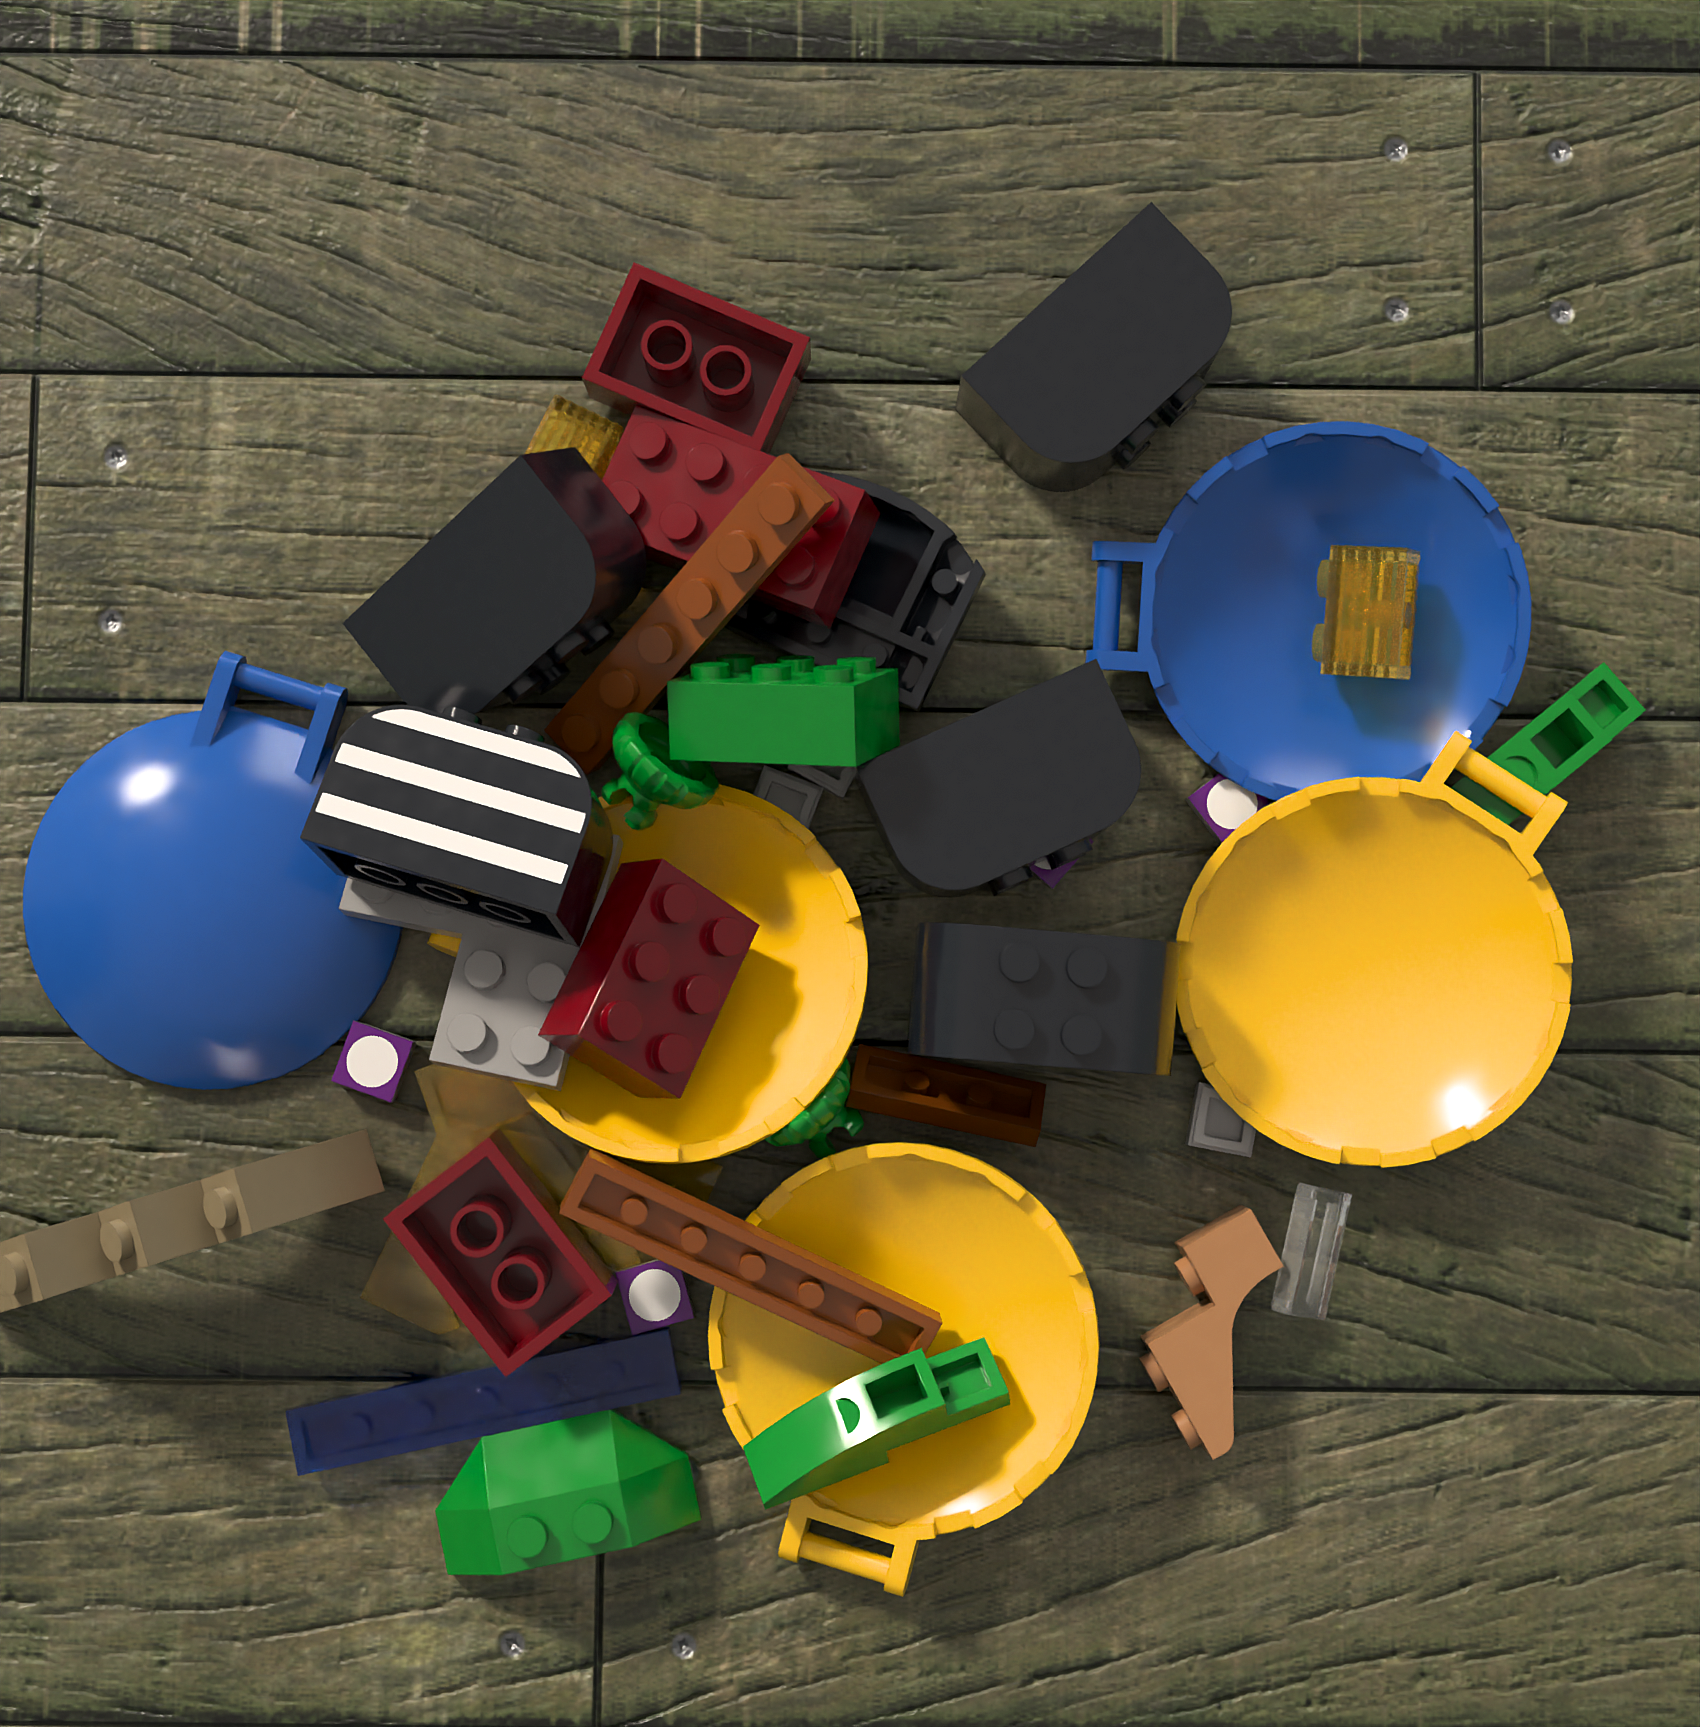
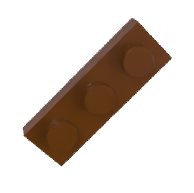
(947, 1095)

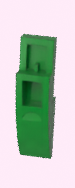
(1559, 739)
(871, 1414)

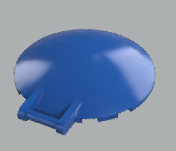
(1238, 601)
(186, 909)

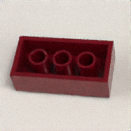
(686, 482)

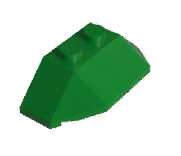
(563, 1495)

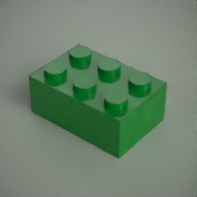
(784, 711)

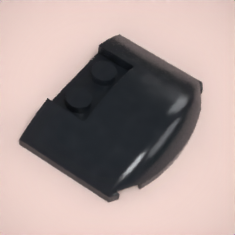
(898, 606)

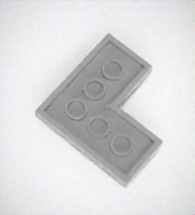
(497, 985)

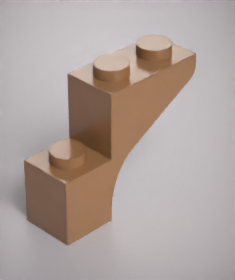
(1195, 1347)

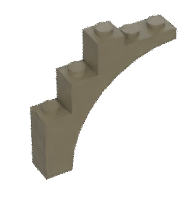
(186, 1219)

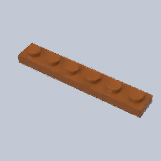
(691, 609)
(746, 1260)

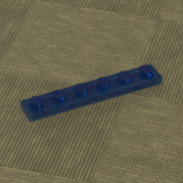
(483, 1401)

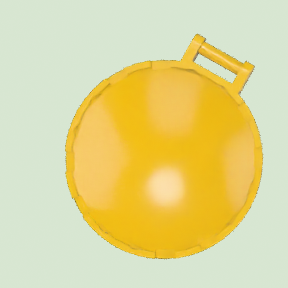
(1378, 964)
(787, 1008)
(993, 1269)

